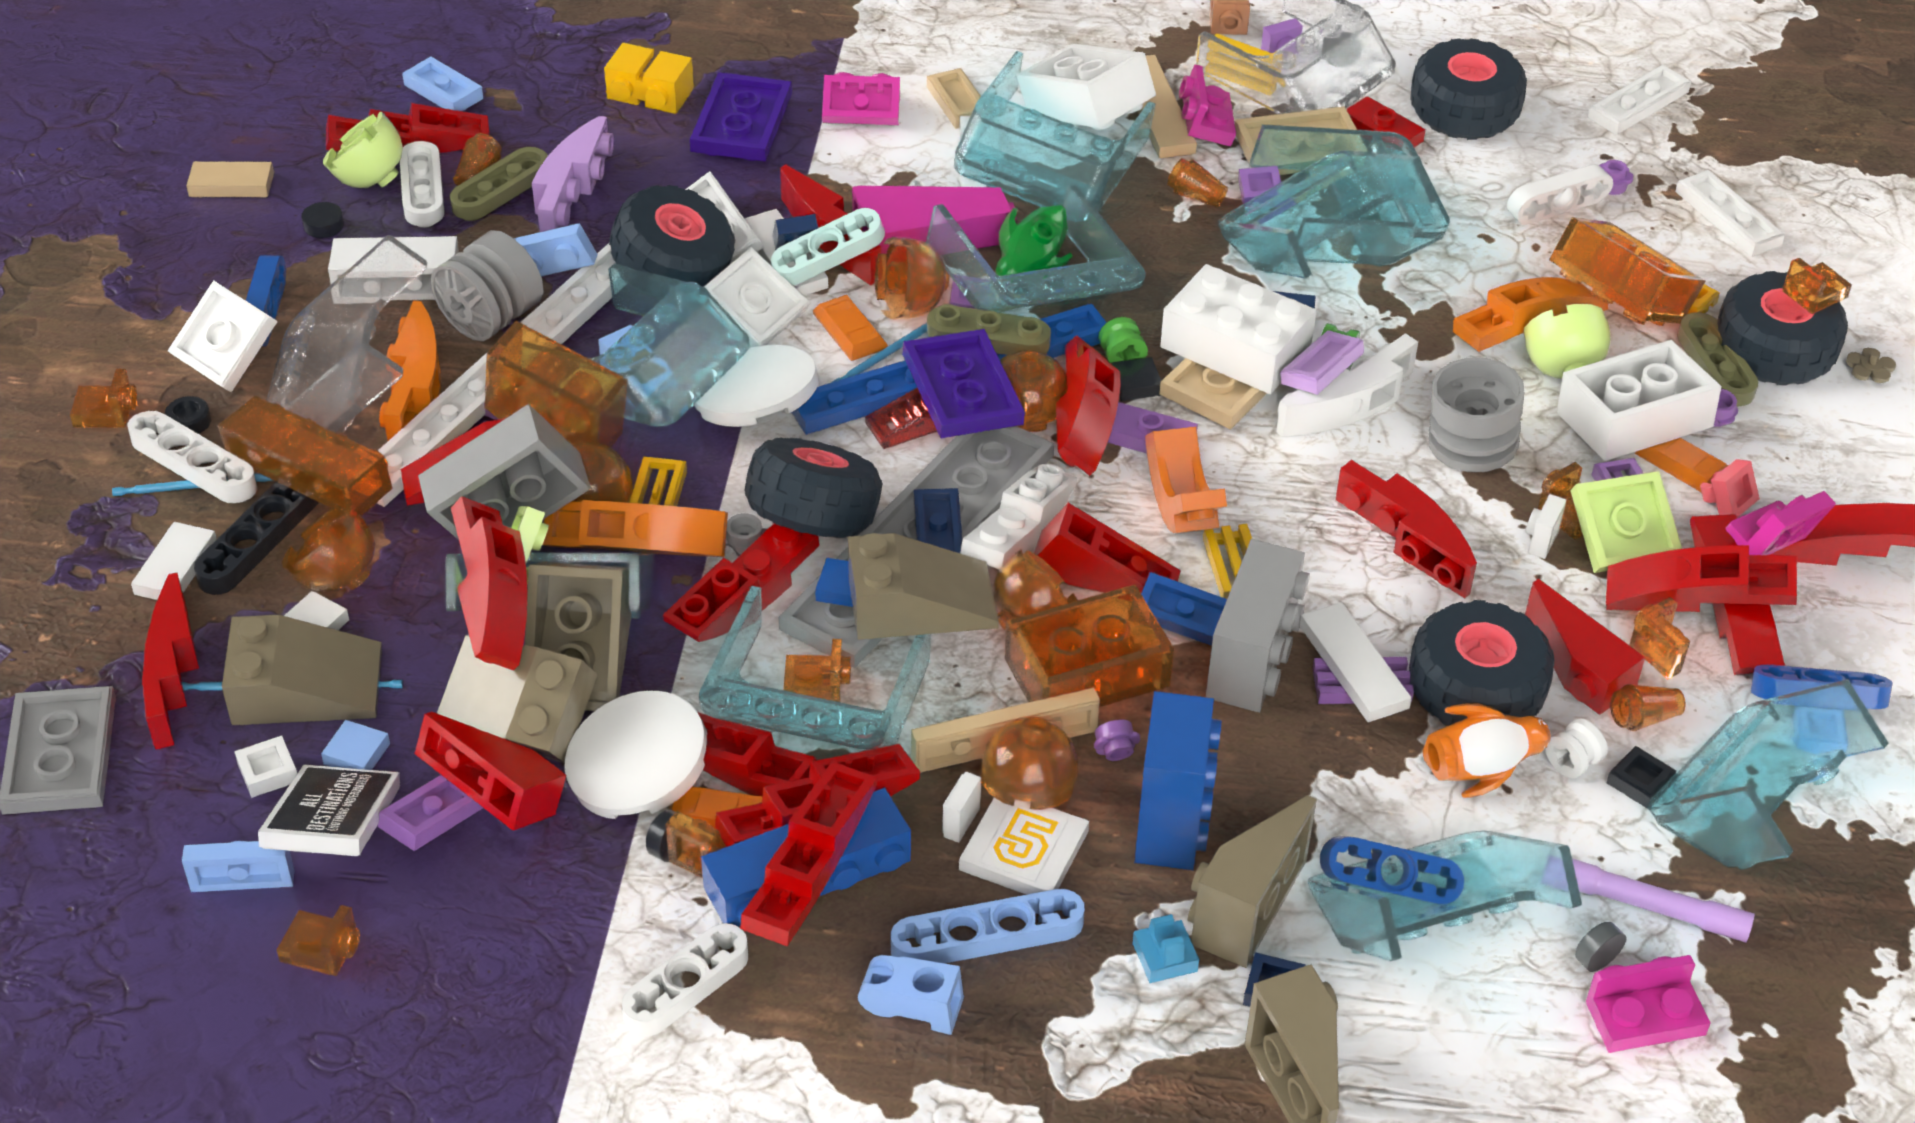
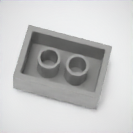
(506, 468)
(1256, 626)

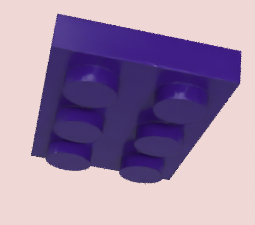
(741, 116)
(963, 383)

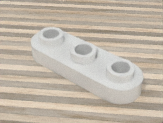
(421, 184)

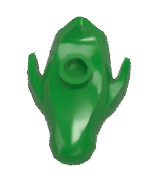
(1032, 241)

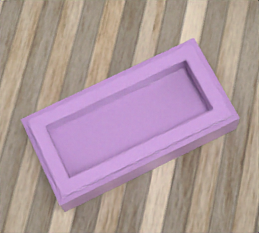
(1322, 362)

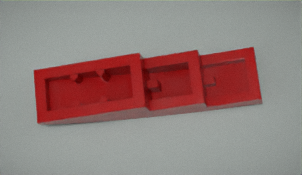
(439, 126)
(808, 197)
(1856, 531)
(1747, 627)
(166, 655)
(749, 757)
(780, 801)
(809, 853)

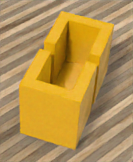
(662, 86)

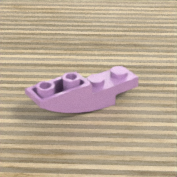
(571, 171)

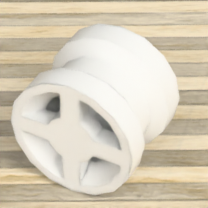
(1576, 748)

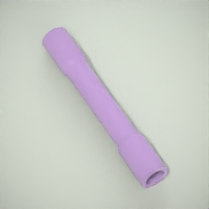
(1706, 914)

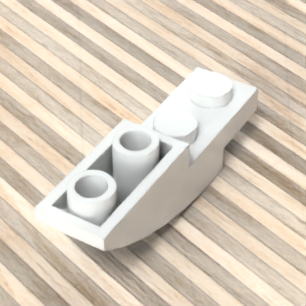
(1352, 395)
(1022, 515)

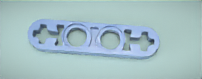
(985, 921)

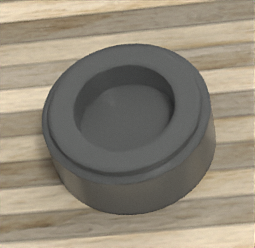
(1600, 946)

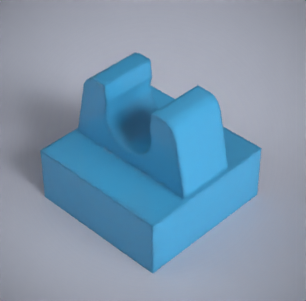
(1165, 949)

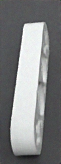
(198, 451)

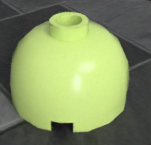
(367, 153)
(1567, 339)

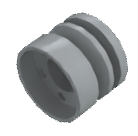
(487, 285)
(1476, 414)

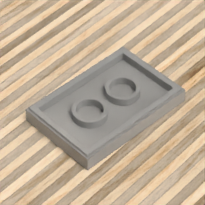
(58, 750)

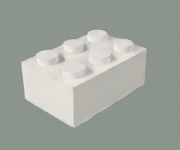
(1088, 85)
(1237, 328)
(1638, 400)

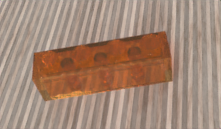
(306, 456)

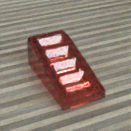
(908, 405)

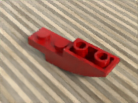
(1088, 407)
(1421, 527)
(1702, 576)
(496, 583)
(717, 597)

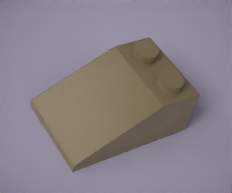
(916, 588)
(583, 616)
(298, 672)
(530, 706)
(1249, 883)
(1295, 1043)

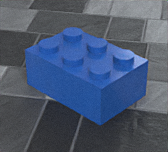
(1177, 780)

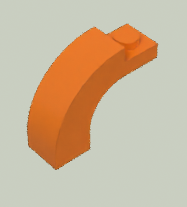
(1180, 481)

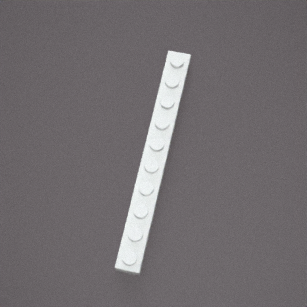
(464, 399)

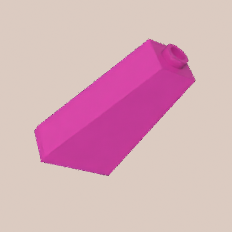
(909, 209)

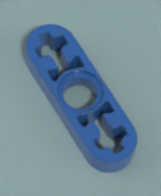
(267, 286)
(1779, 680)
(1426, 864)

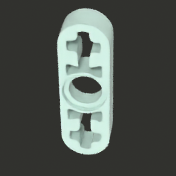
(821, 262)

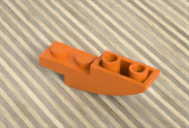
(1515, 305)
(421, 379)
(638, 528)

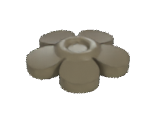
(1869, 365)

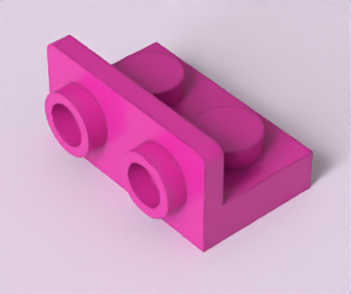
(861, 99)
(1206, 109)
(1780, 525)
(1646, 1003)

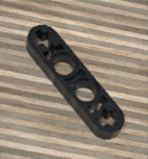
(250, 525)

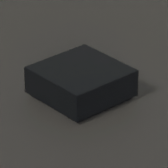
(1138, 378)
(1640, 776)

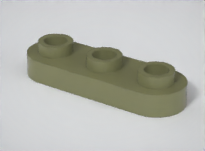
(496, 184)
(1006, 331)
(1702, 342)

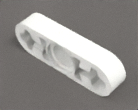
(1583, 188)
(679, 1000)

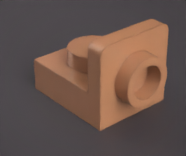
(1229, 16)

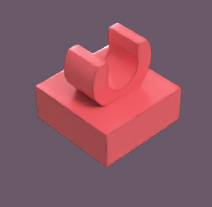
(1732, 488)

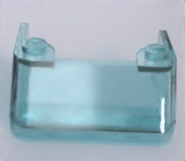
(1753, 764)

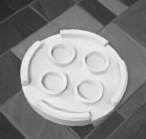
(760, 385)
(636, 754)

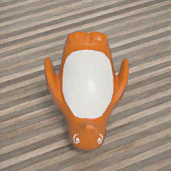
(1483, 746)

